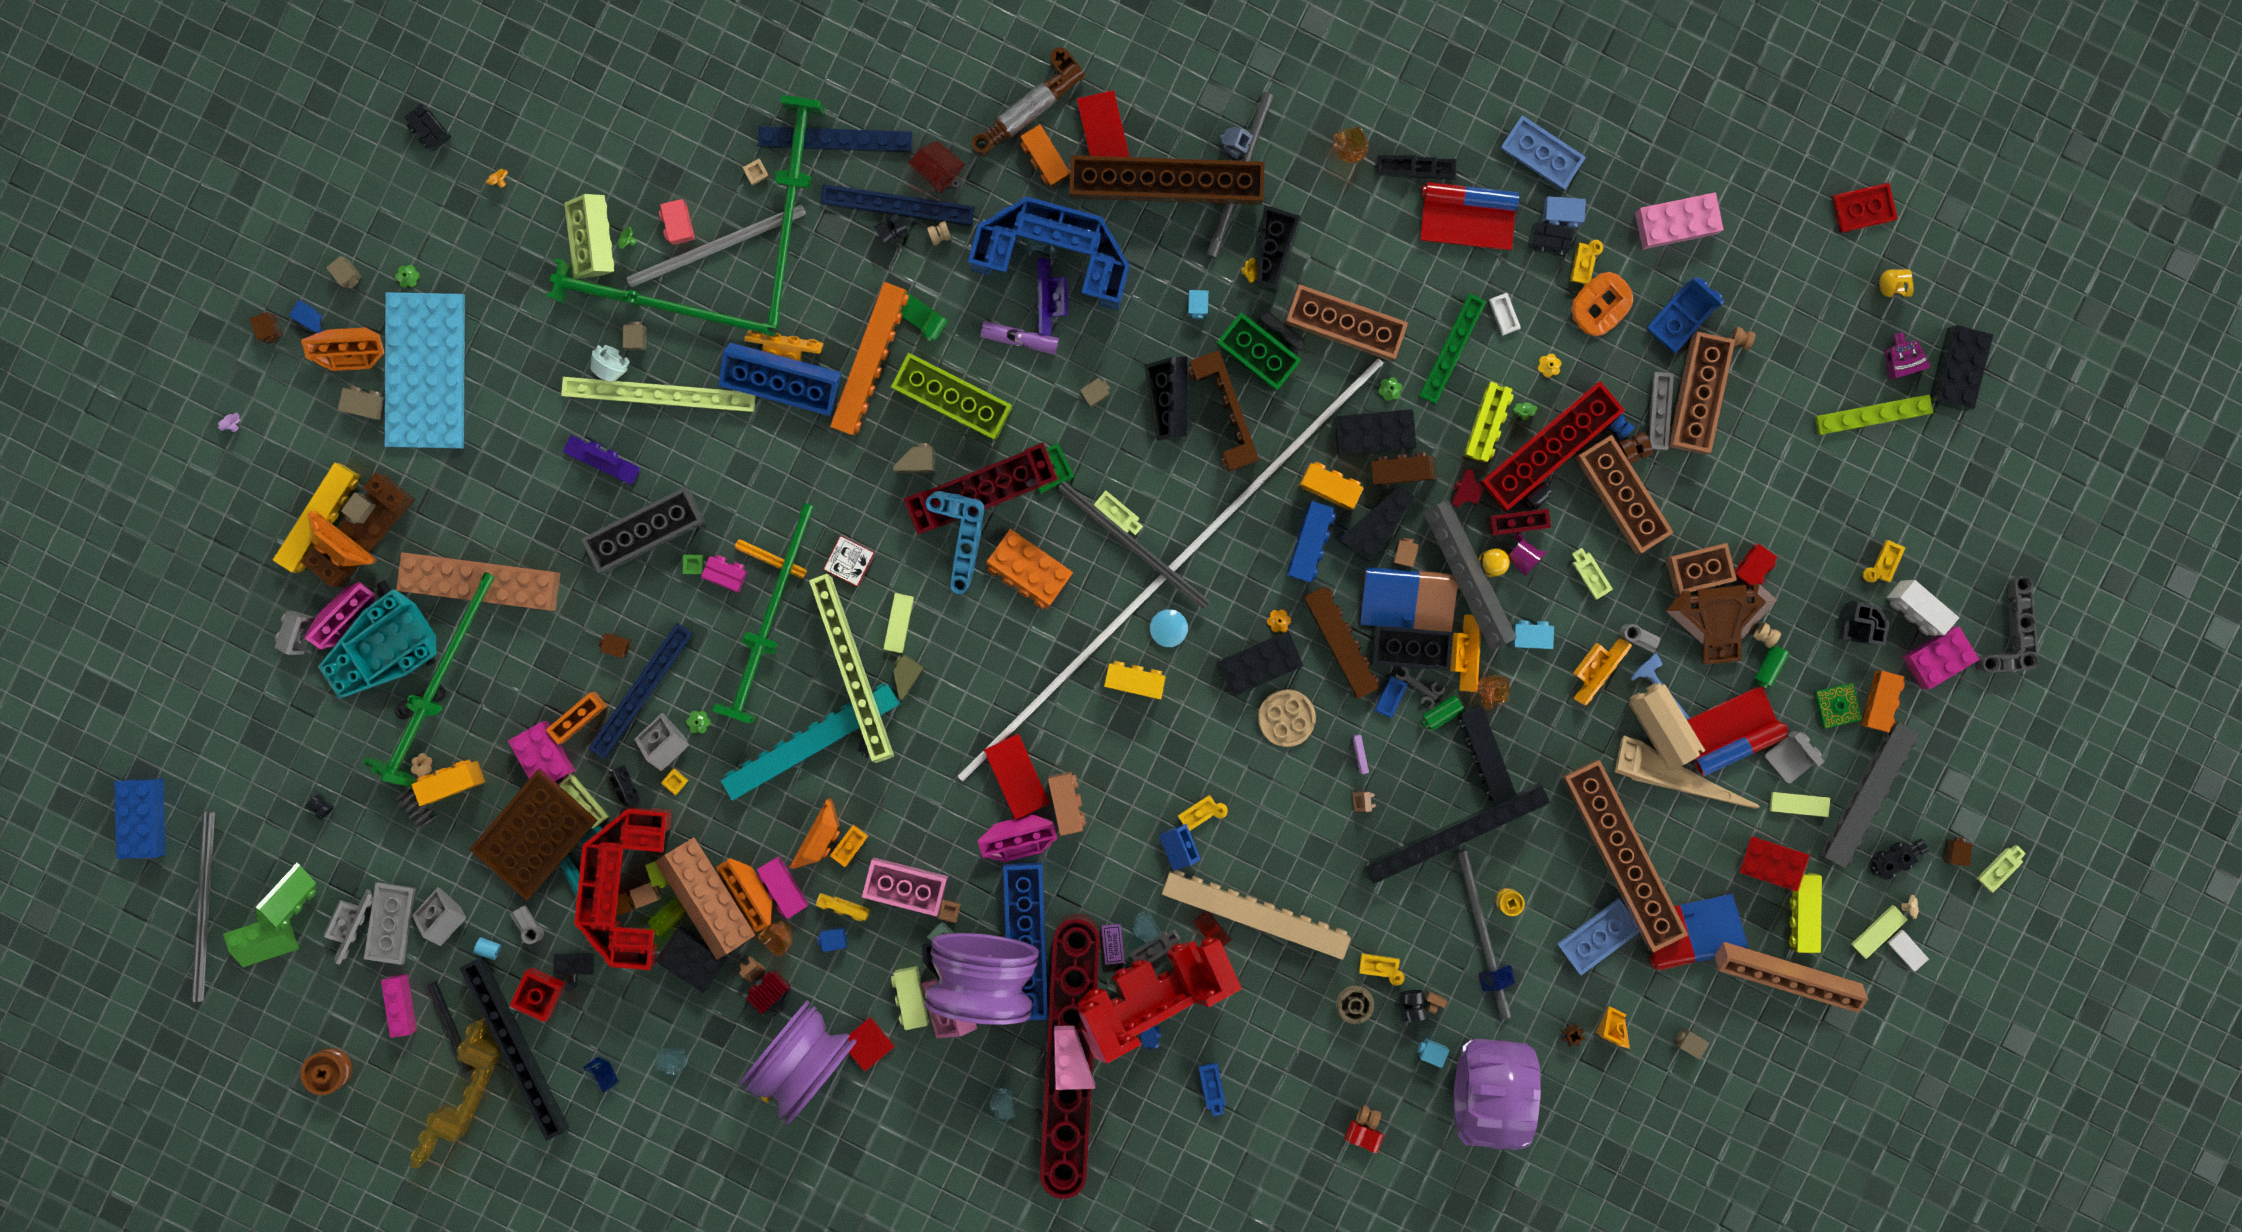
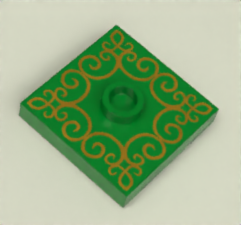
(1838, 705)

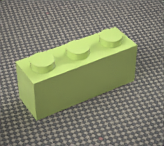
(910, 998)

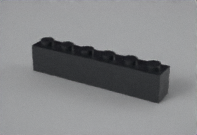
(1486, 754)

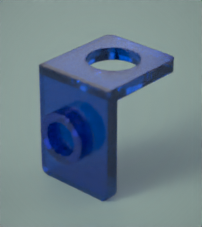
(1500, 979)
(603, 1073)

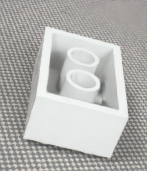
(1922, 608)

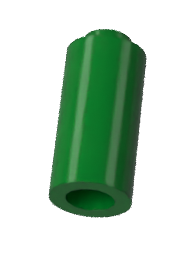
(1771, 667)
(1442, 713)

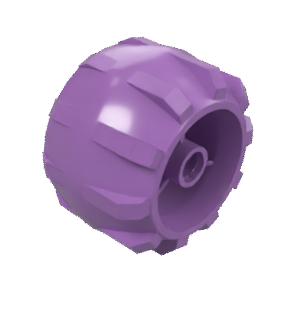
(1497, 1094)

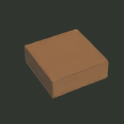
(949, 911)

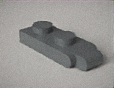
(1156, 947)

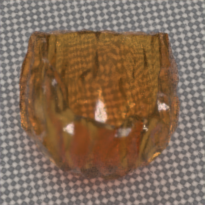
(1351, 145)

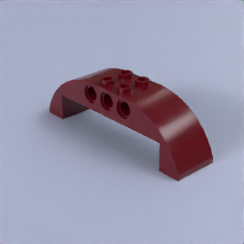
(989, 485)

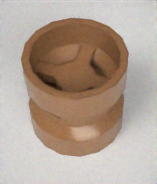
(1743, 338)
(1368, 1117)

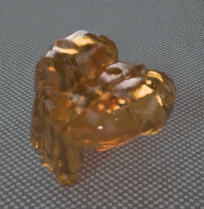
(1493, 690)
(777, 937)

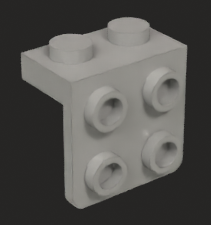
(1793, 756)

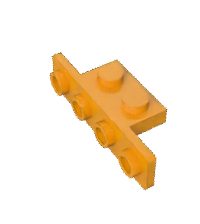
(784, 346)
(1466, 654)
(1597, 668)

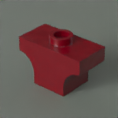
(1466, 490)

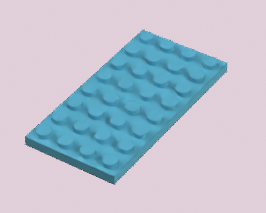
(424, 370)

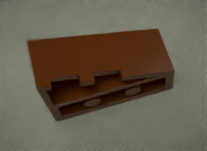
(1404, 469)

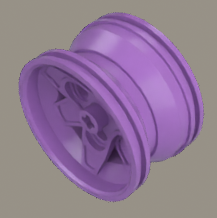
(981, 978)
(797, 1062)

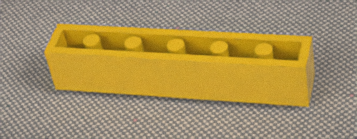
(327, 501)

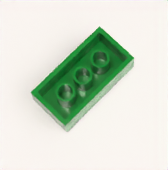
(1258, 352)

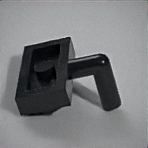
(573, 965)

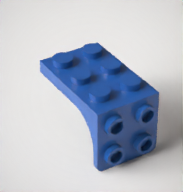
(1684, 313)

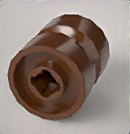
(1637, 447)

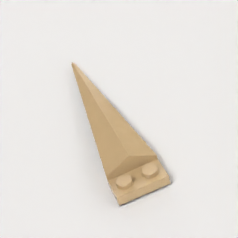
(1645, 765)

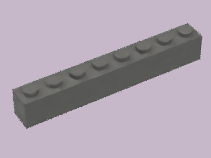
(1469, 575)
(1868, 795)

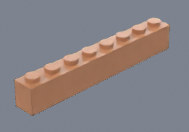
(1791, 977)

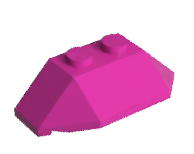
(339, 615)
(1017, 838)

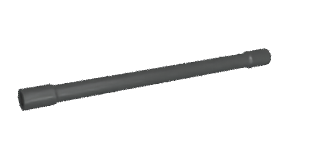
(1262, 110)
(1465, 866)

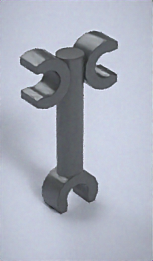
(1431, 695)

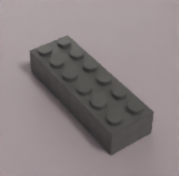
(643, 530)

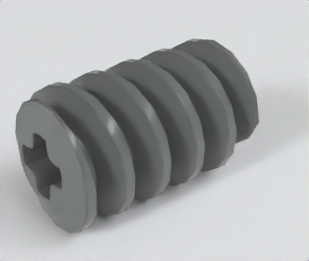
(417, 812)

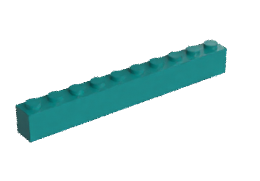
(802, 745)

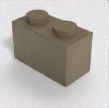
(362, 404)

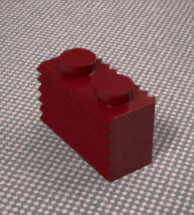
(768, 992)

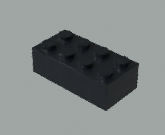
(1961, 368)
(1375, 432)
(1411, 647)
(1260, 663)

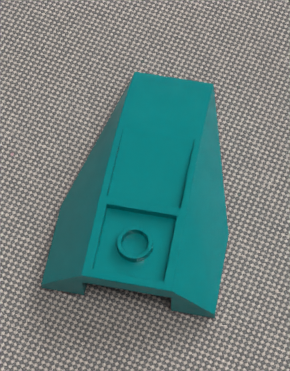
(380, 646)

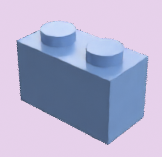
(1564, 211)

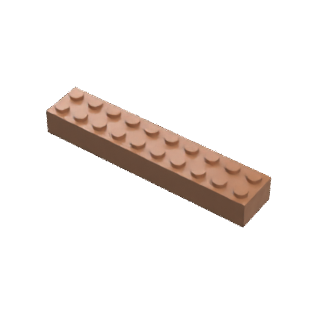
(1624, 855)

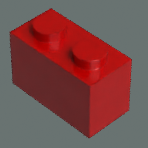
(1755, 565)

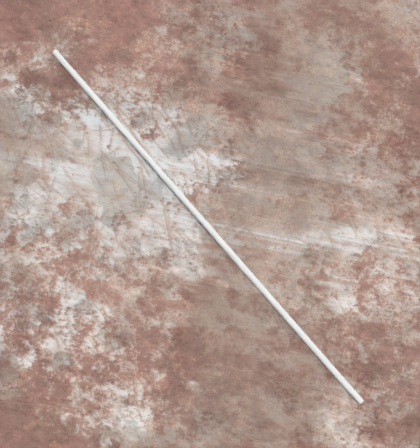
(1174, 565)

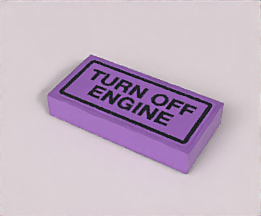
(1113, 944)

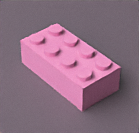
(1679, 221)
(905, 886)

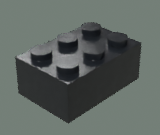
(690, 959)

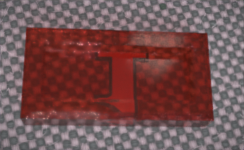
(1211, 928)

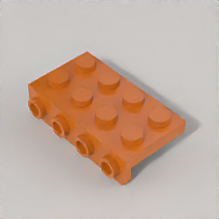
(1028, 569)

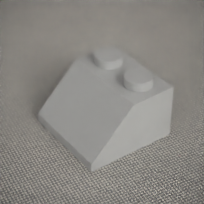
(292, 633)
(661, 742)
(438, 917)

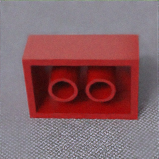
(1775, 863)

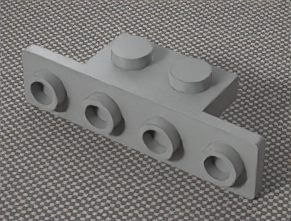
(345, 922)

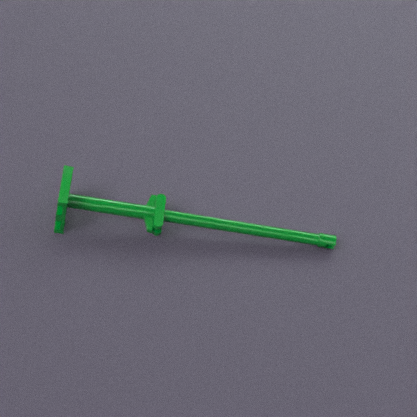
(792, 179)
(563, 282)
(760, 643)
(424, 705)

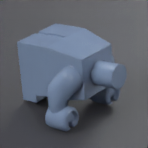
(1236, 141)

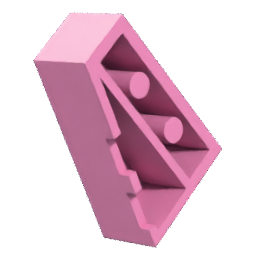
(1070, 1062)

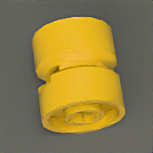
(1509, 902)

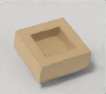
(756, 172)

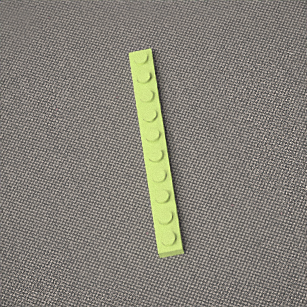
(657, 394)

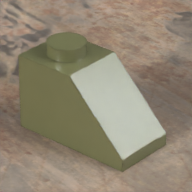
(906, 674)

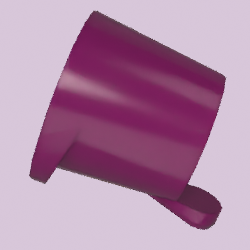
(1525, 555)

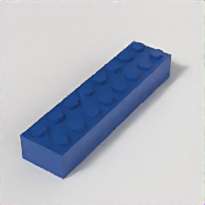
(1027, 924)

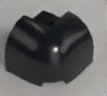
(1863, 624)

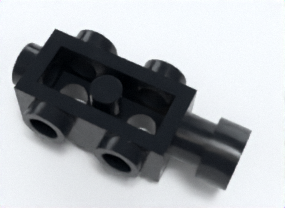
(1895, 858)

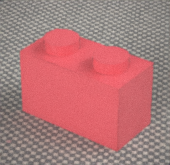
(677, 222)

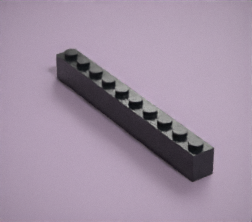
(1457, 833)
(514, 1048)

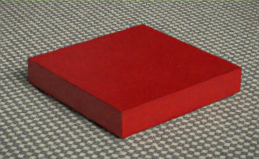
(870, 1044)

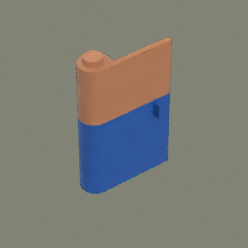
(1408, 599)

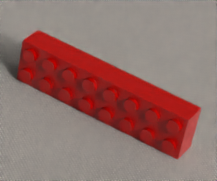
(1552, 446)

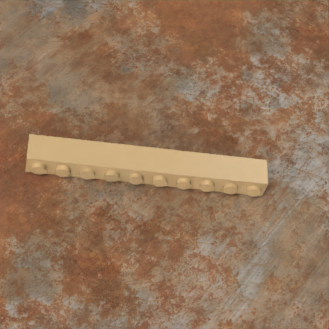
(1255, 914)

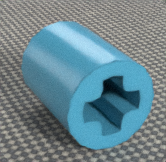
(487, 948)

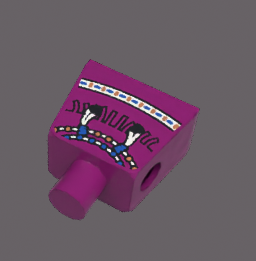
(1904, 357)

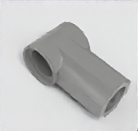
(1640, 637)
(526, 923)

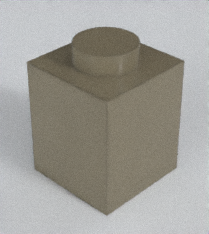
(344, 272)
(634, 336)
(1095, 392)
(358, 508)
(1691, 1043)

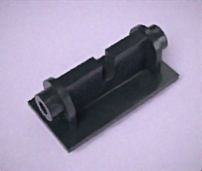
(628, 793)

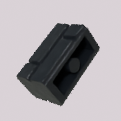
(427, 127)
(1551, 238)

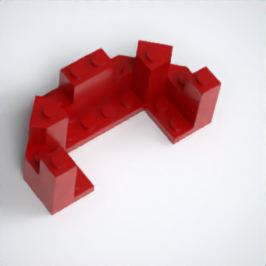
(601, 882)
(1199, 976)

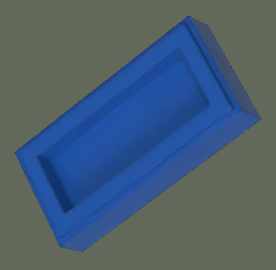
(1390, 696)

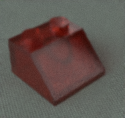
(936, 165)

